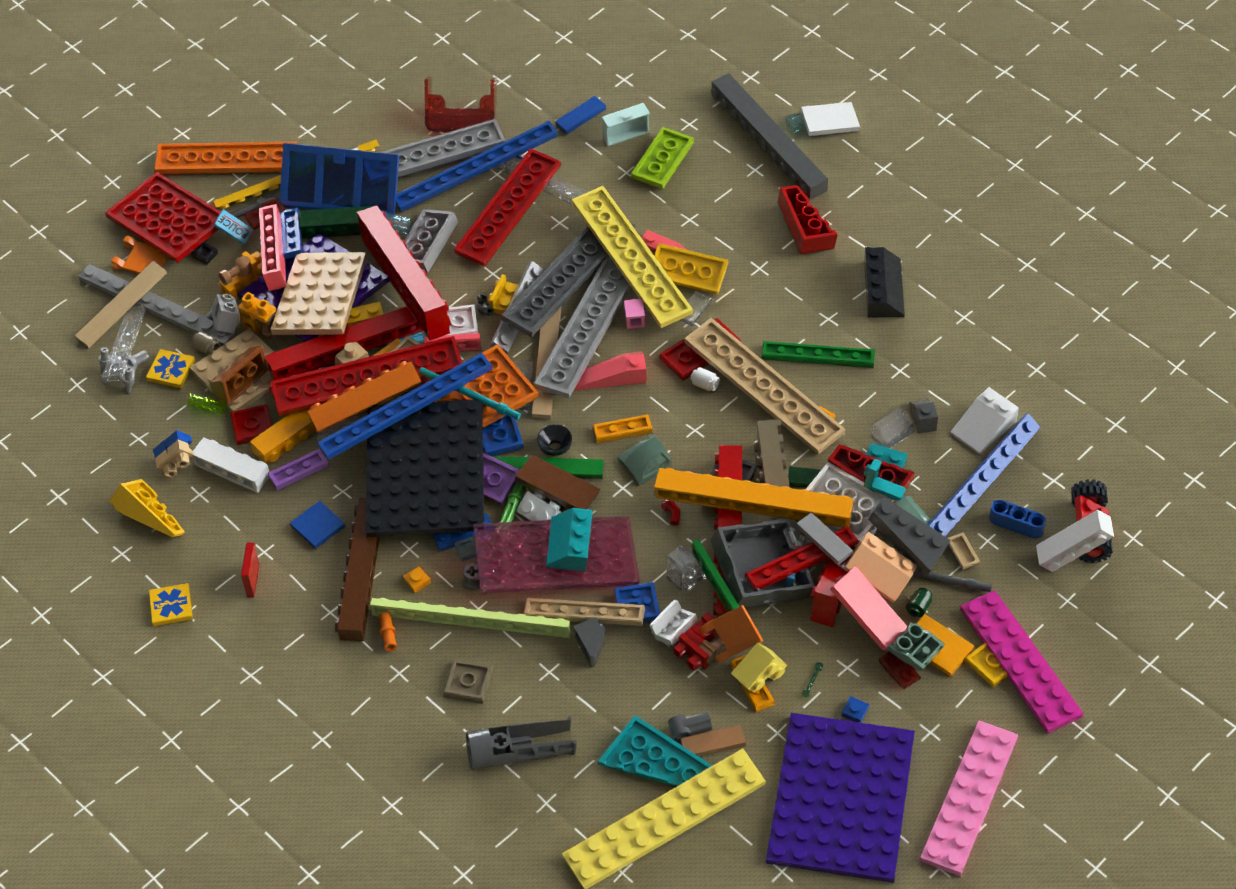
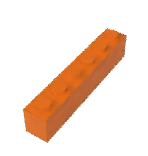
(360, 399)

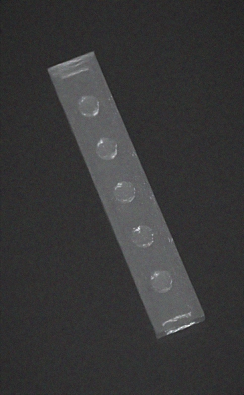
(123, 344)

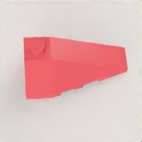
(616, 371)

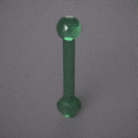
(819, 667)

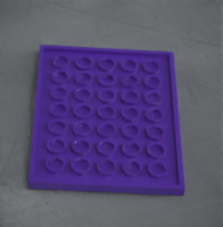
(841, 797)

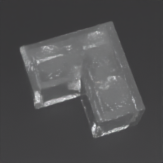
(683, 569)

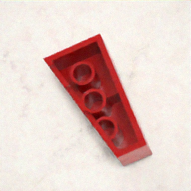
(804, 222)
(855, 463)
(824, 601)

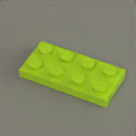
(662, 158)

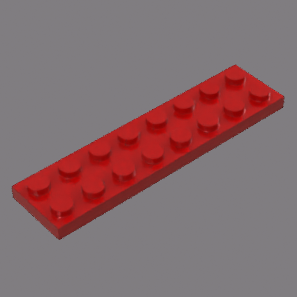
(507, 207)

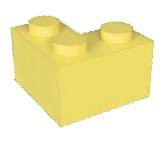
(758, 666)

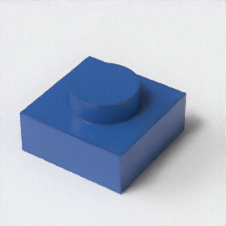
(855, 709)

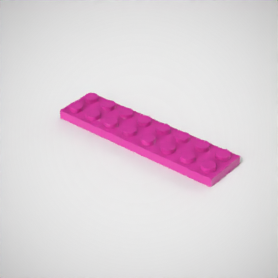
(1022, 662)

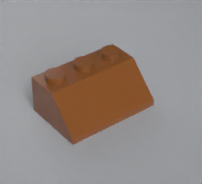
(239, 375)

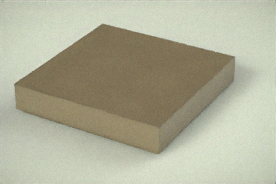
(468, 681)

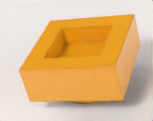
(416, 579)

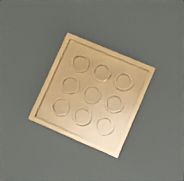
(215, 364)

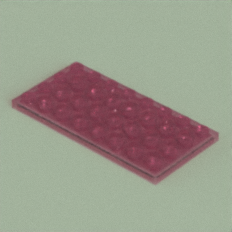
(515, 557)

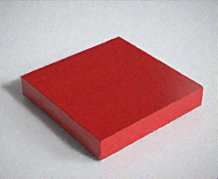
(250, 423)
(250, 569)

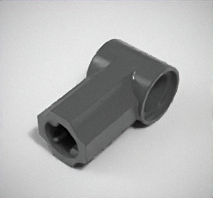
(687, 726)

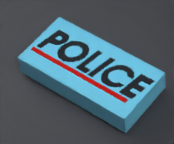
(233, 227)

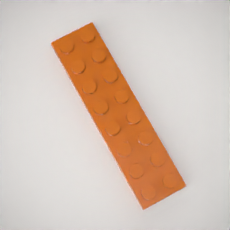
(219, 157)

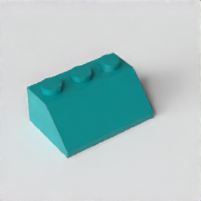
(569, 540)

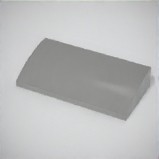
(430, 236)

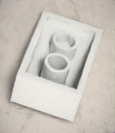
(985, 421)

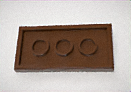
(556, 484)

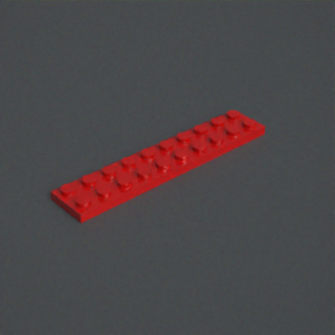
(312, 387)

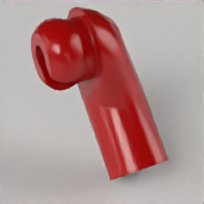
(671, 506)

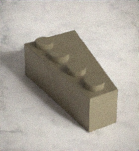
(771, 453)

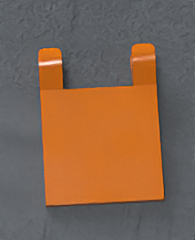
(139, 258)
(735, 631)

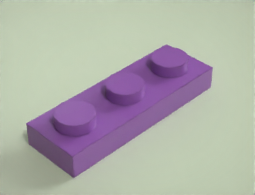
(298, 469)

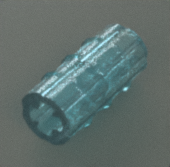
(400, 223)

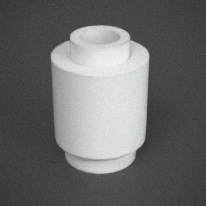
(705, 379)

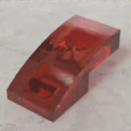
(253, 217)

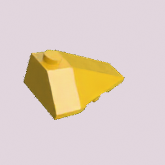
(141, 504)

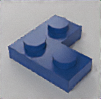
(640, 595)

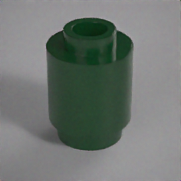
(919, 602)

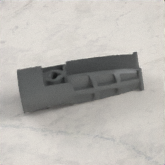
(513, 743)

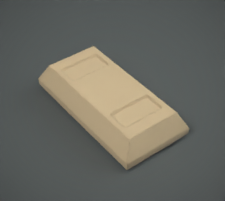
(963, 551)

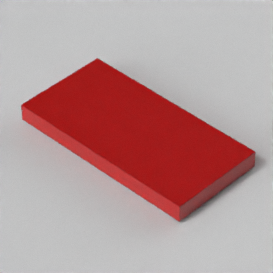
(683, 359)

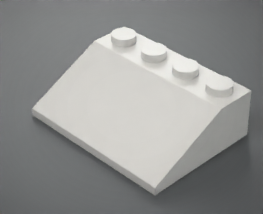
(838, 482)

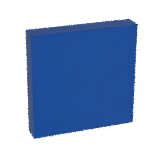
(317, 524)

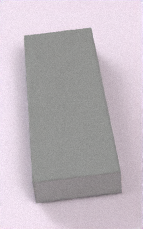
(824, 538)

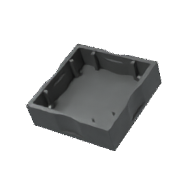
(749, 547)

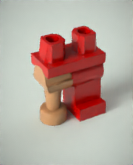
(698, 645)

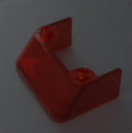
(451, 119)

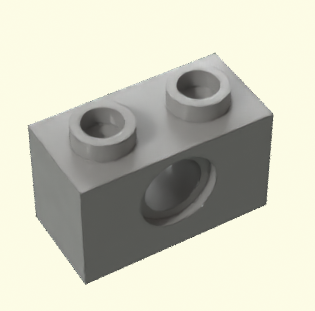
(225, 313)

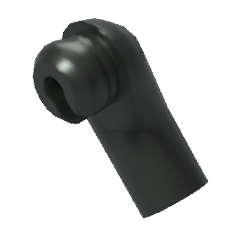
(483, 306)

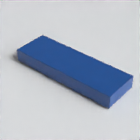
(580, 115)

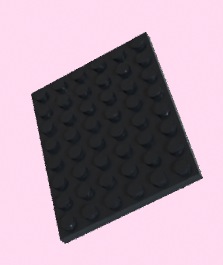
(427, 471)

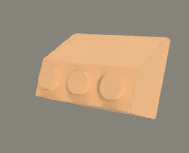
(881, 566)

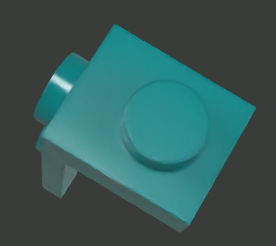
(880, 485)

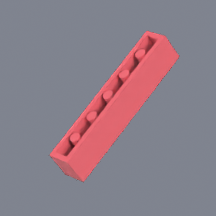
(271, 248)

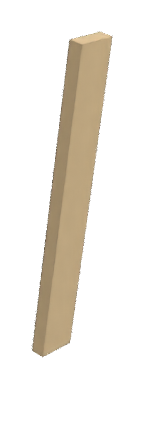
(548, 339)

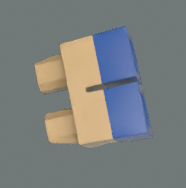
(173, 453)

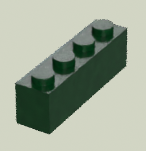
(330, 222)

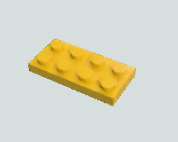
(692, 268)

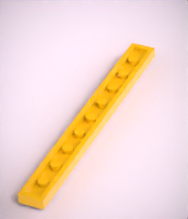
(271, 184)

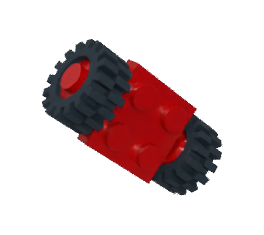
(1086, 499)

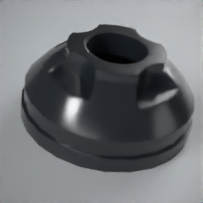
(554, 434)

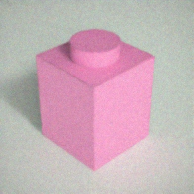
(634, 313)

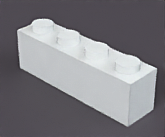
(230, 464)
(1075, 540)

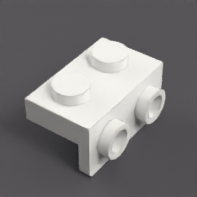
(536, 508)
(672, 623)

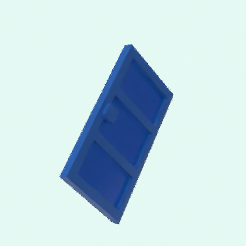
(337, 178)

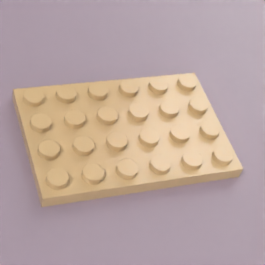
(319, 293)

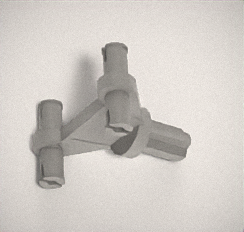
(129, 373)

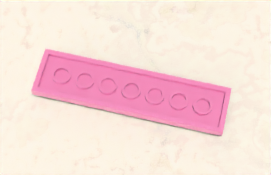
(969, 798)

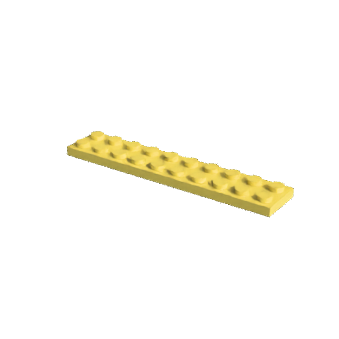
(632, 257)
(663, 819)

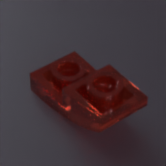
(901, 672)

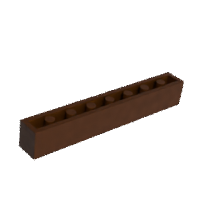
(357, 579)

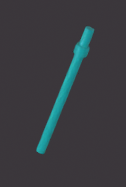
(501, 408)

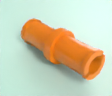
(387, 631)

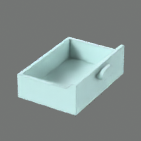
(625, 124)

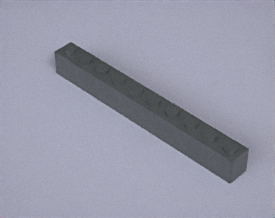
(769, 136)

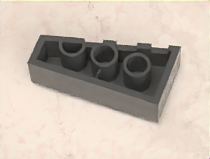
(909, 535)

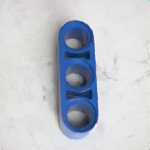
(1017, 519)

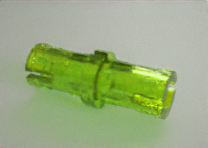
(207, 403)

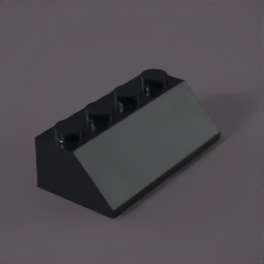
(883, 283)

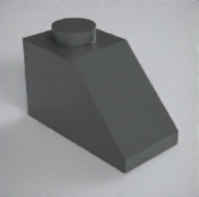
(924, 415)
(590, 639)

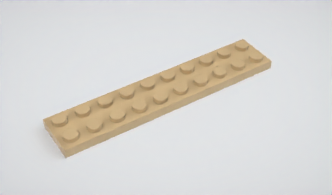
(765, 386)

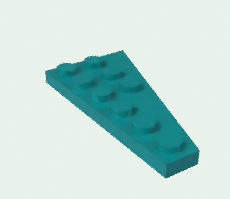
(651, 755)

